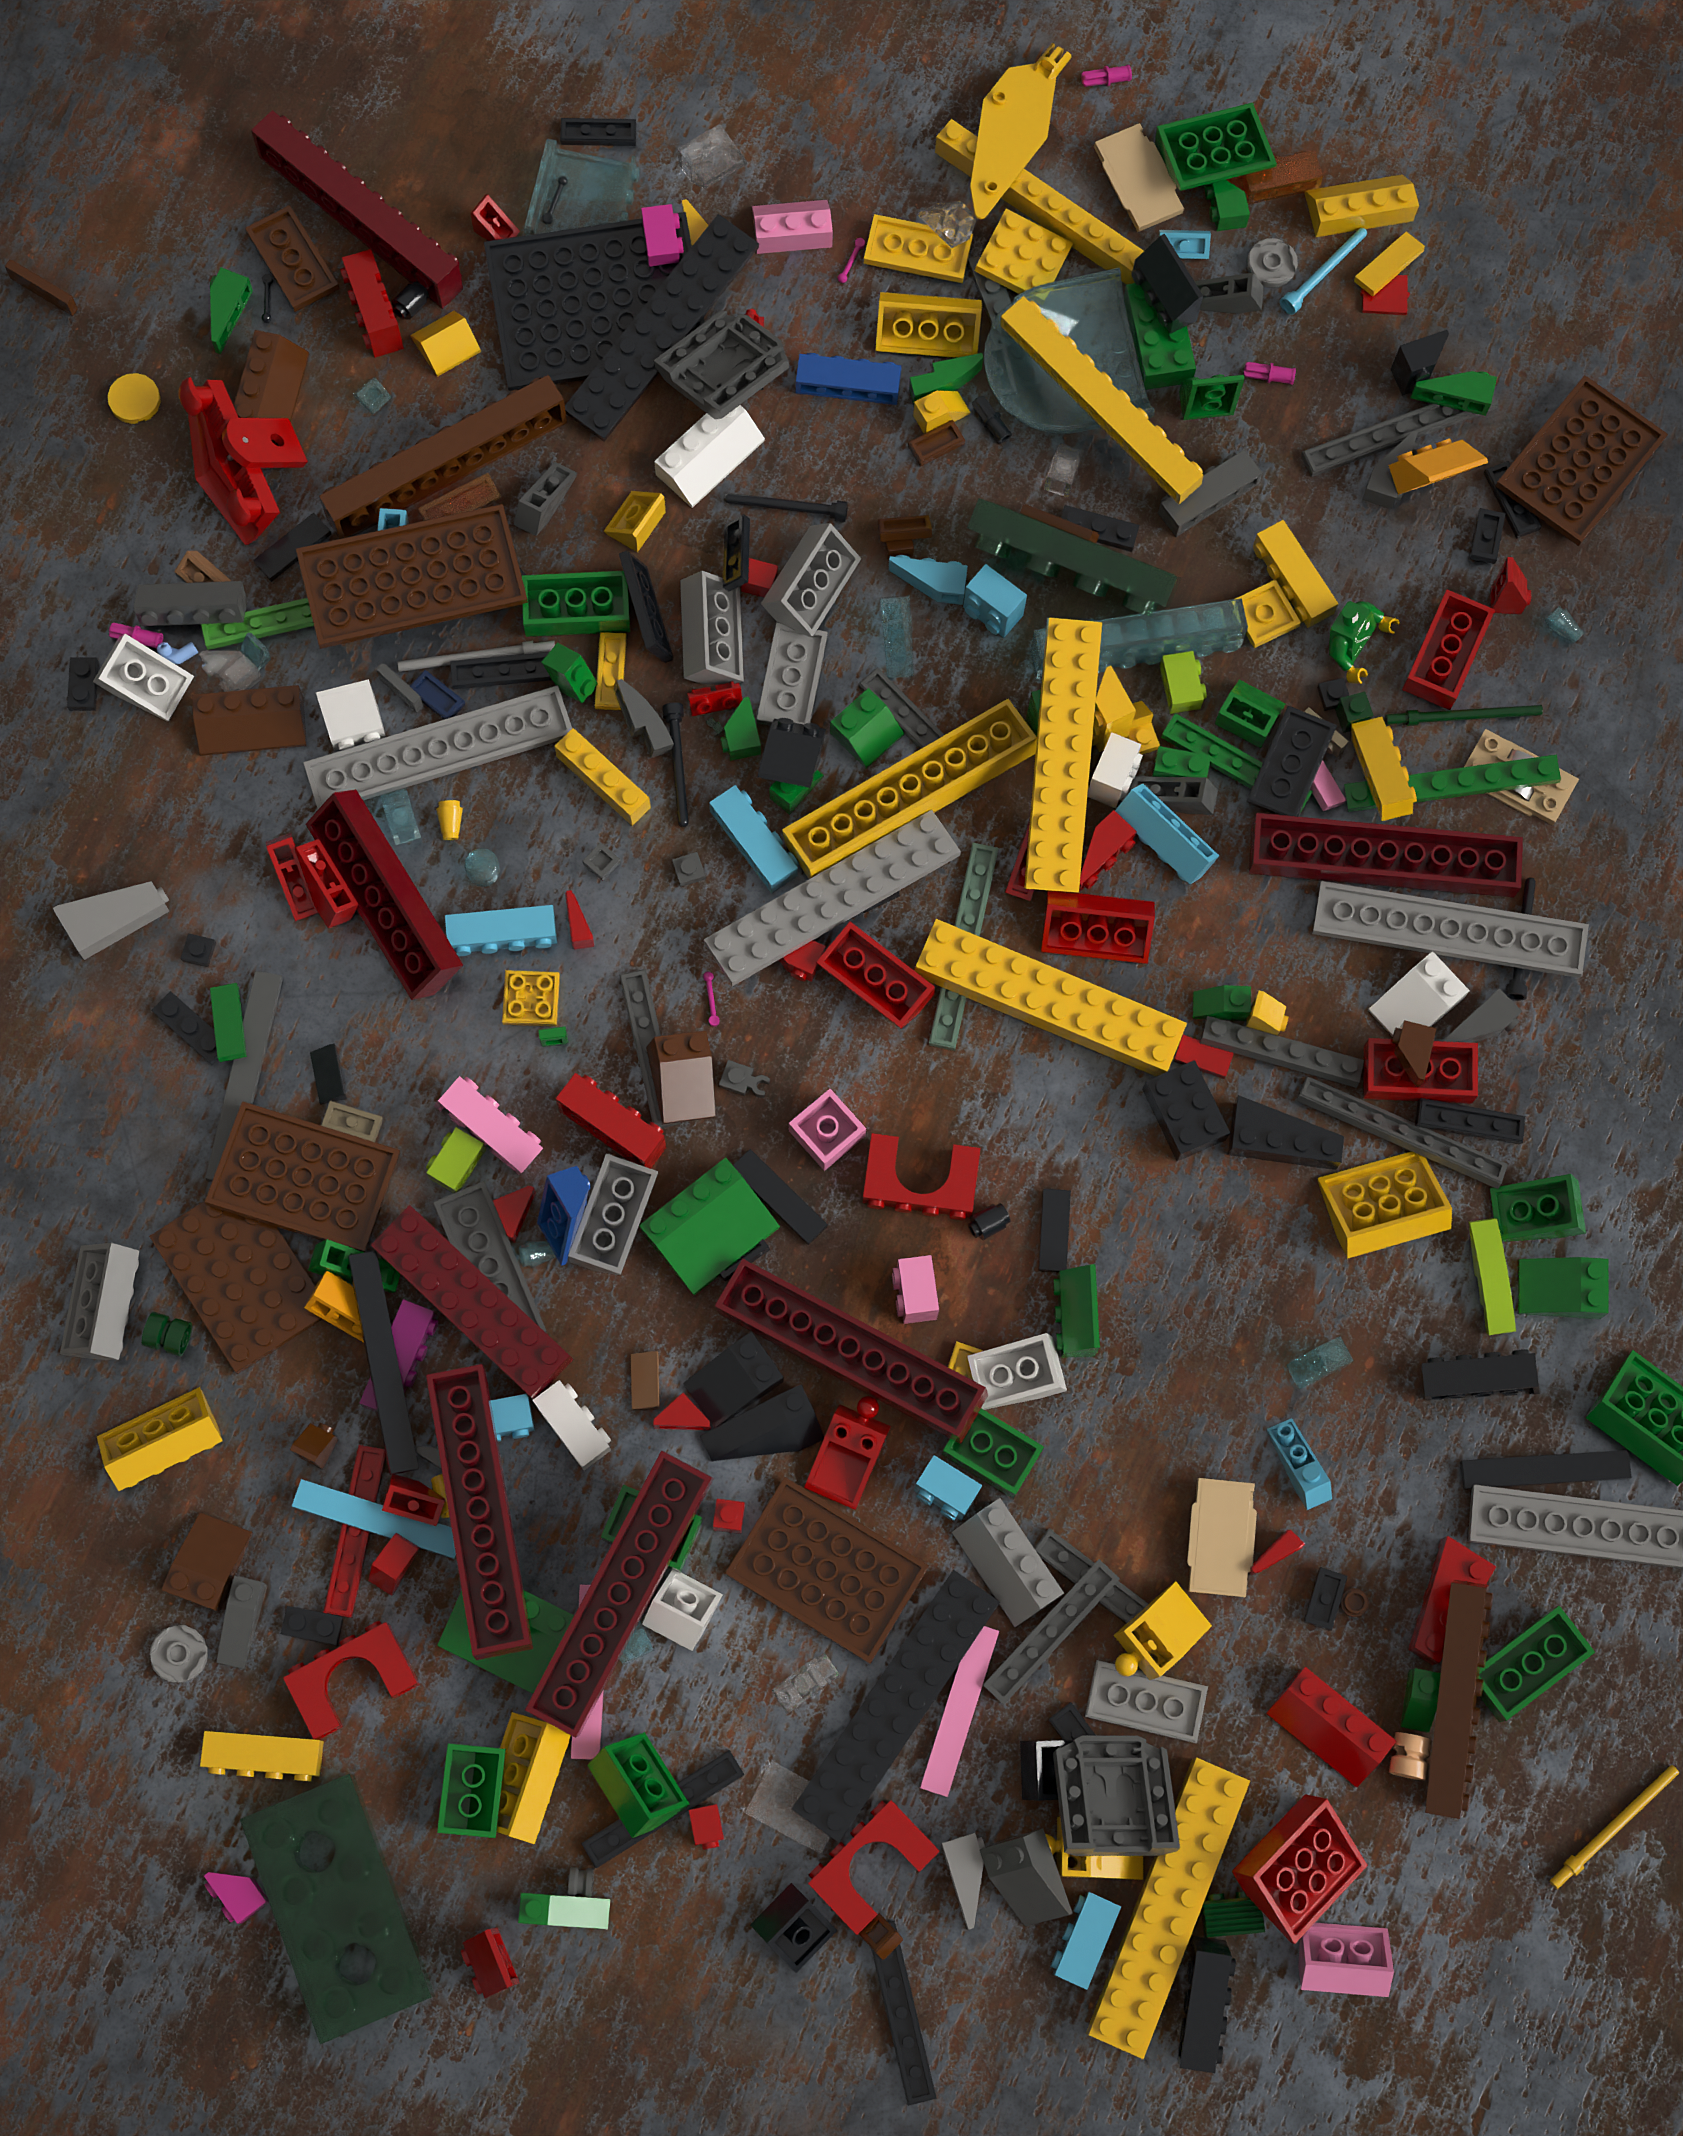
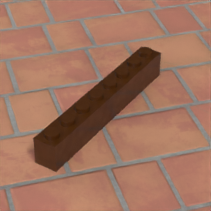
(1457, 1699)

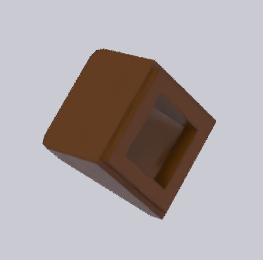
(899, 547)
(881, 1936)

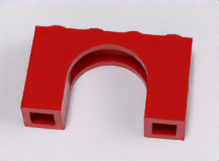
(885, 1189)
(310, 1682)
(886, 1826)

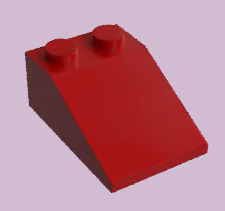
(490, 1963)

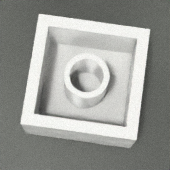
(1115, 770)

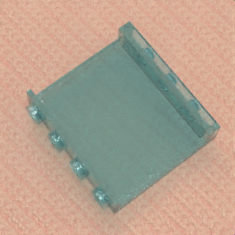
(594, 194)

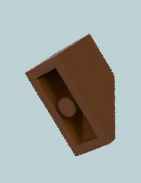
(1414, 1049)
(315, 1444)

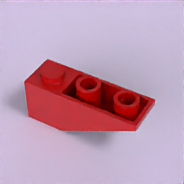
(1108, 841)

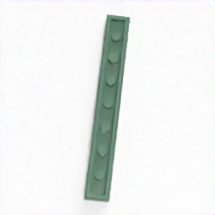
(968, 918)

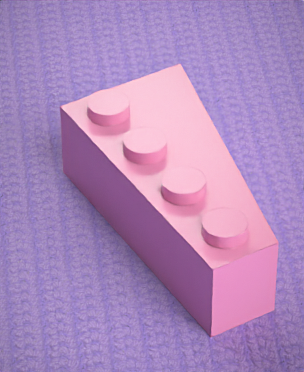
(489, 1124)

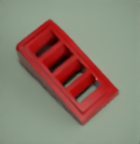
(580, 933)
(1283, 1546)

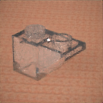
(950, 221)
(231, 668)
(805, 1682)

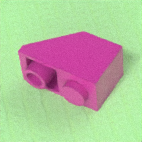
(239, 1894)

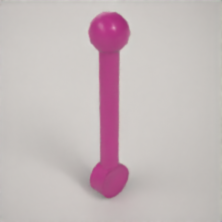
(859, 244)
(713, 1020)

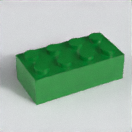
(1162, 356)
(576, 603)
(1532, 1663)

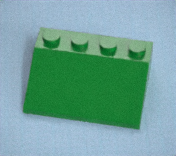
(1214, 147)
(709, 1226)
(1644, 1414)
(520, 1668)

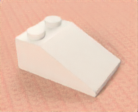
(143, 678)
(351, 715)
(1420, 996)
(1018, 1371)

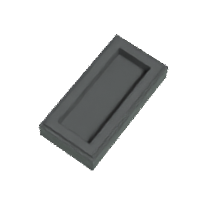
(399, 687)

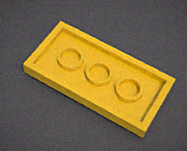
(915, 250)

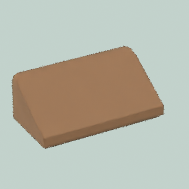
(196, 568)
(645, 1381)

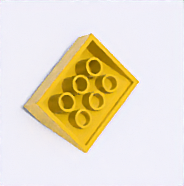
(1385, 1203)

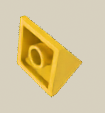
(446, 342)
(636, 518)

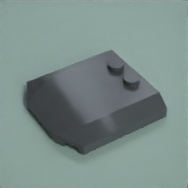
(723, 363)
(1115, 1797)

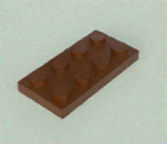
(292, 258)

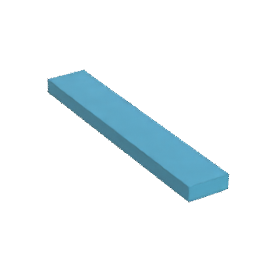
(371, 1518)

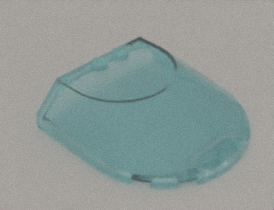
(1096, 319)

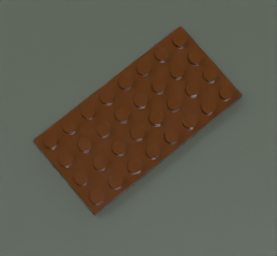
(411, 576)

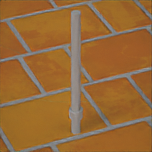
(527, 648)

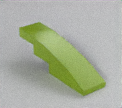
(1492, 1276)

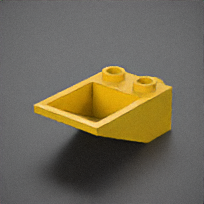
(1162, 1630)
(1094, 1866)

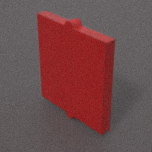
(1389, 300)

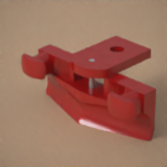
(231, 455)

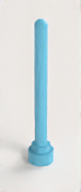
(1292, 301)

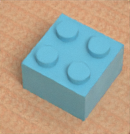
(994, 601)
(946, 1489)

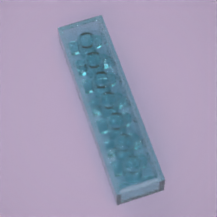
(1167, 632)

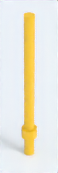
(1574, 1864)

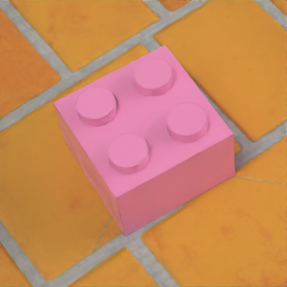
(827, 1129)
(916, 1288)

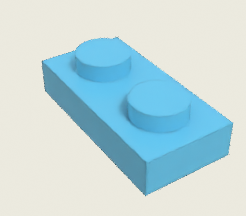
(1189, 243)

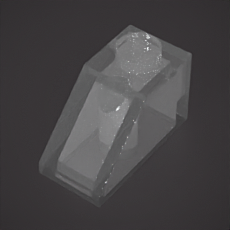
(1063, 470)

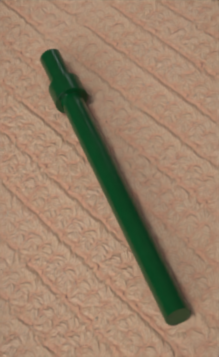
(1413, 717)

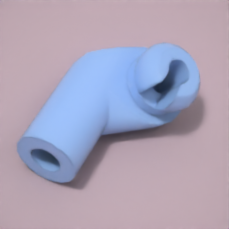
(175, 655)

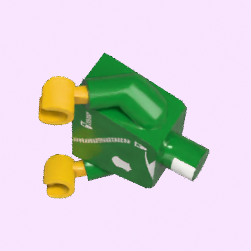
(1352, 632)

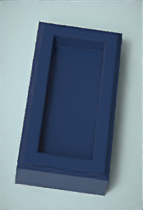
(437, 695)

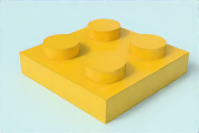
(1268, 614)

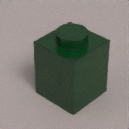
(1353, 710)

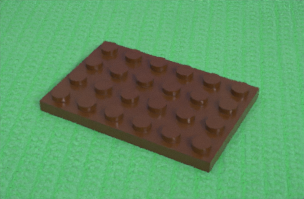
(1581, 460)
(302, 1177)
(238, 1281)
(827, 1570)

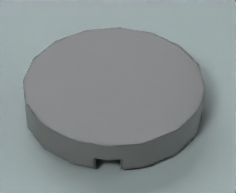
(1272, 262)
(179, 1654)

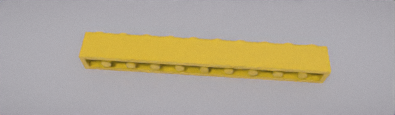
(1047, 207)
(1102, 400)

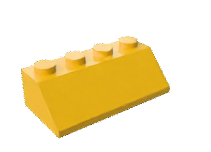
(1362, 205)
(928, 325)
(159, 1439)
(529, 1774)

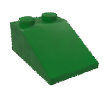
(1210, 396)
(1539, 1209)
(1564, 1287)

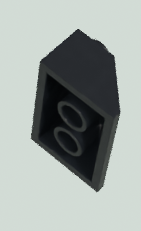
(1167, 285)

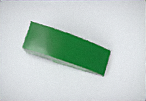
(945, 376)

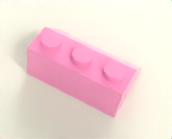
(792, 226)
(1346, 1960)

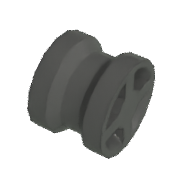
(581, 1882)

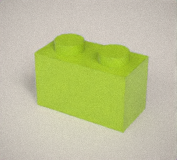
(1182, 682)
(455, 1160)

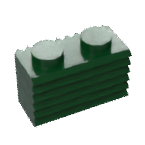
(1231, 1916)

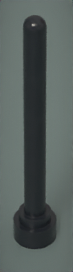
(835, 510)
(673, 714)
(1517, 986)

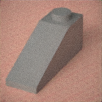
(965, 1869)

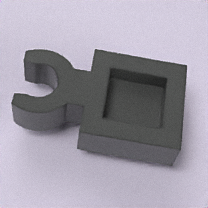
(739, 1079)

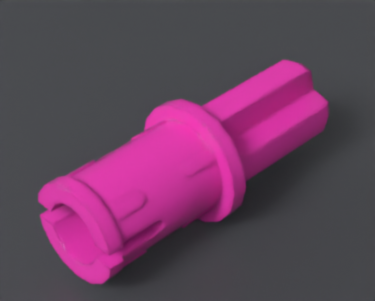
(1106, 76)
(1269, 372)
(145, 637)

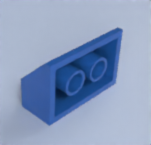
(563, 1209)

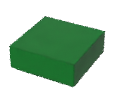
(553, 1036)

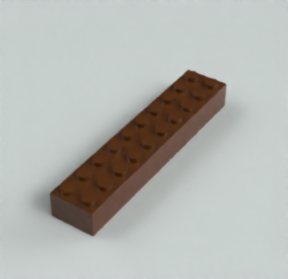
(444, 457)

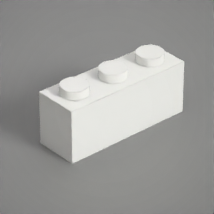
(573, 1424)

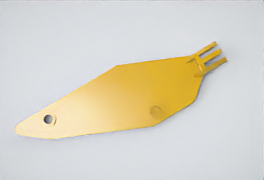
(1013, 126)

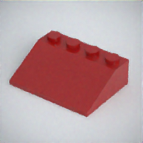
(1300, 1867)

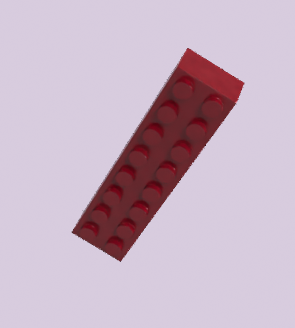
(385, 895)
(472, 1302)

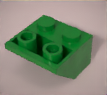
(1249, 713)

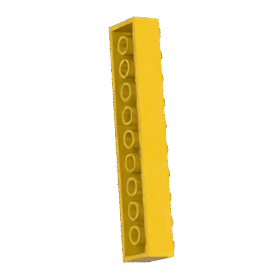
(911, 788)
(1050, 999)
(1167, 1910)

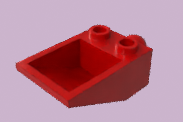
(846, 1455)

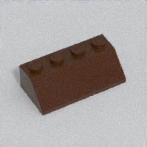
(271, 377)
(249, 720)

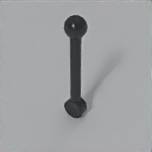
(547, 217)
(267, 280)

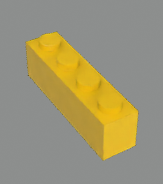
(1295, 574)
(1382, 768)
(602, 776)
(261, 1754)

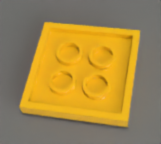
(1022, 254)

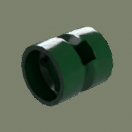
(168, 1334)

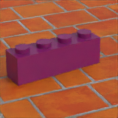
(410, 1334)

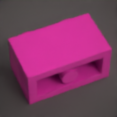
(660, 235)

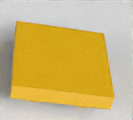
(531, 998)

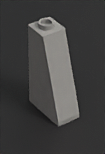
(108, 917)

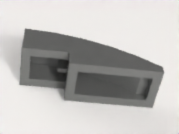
(643, 719)

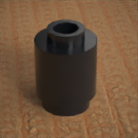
(410, 300)
(989, 1221)

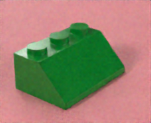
(1077, 1312)
(637, 1784)
(471, 1790)

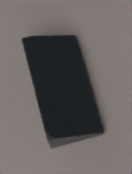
(328, 1074)

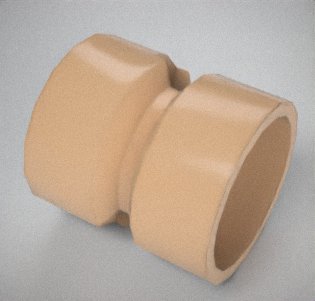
(1410, 1756)

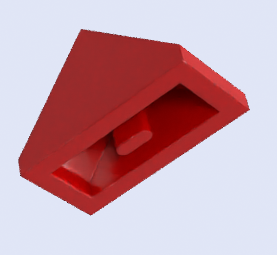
(491, 221)
(514, 1209)
(682, 1416)
(392, 1563)

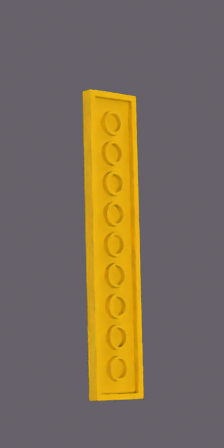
(1063, 754)

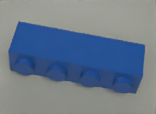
(848, 378)

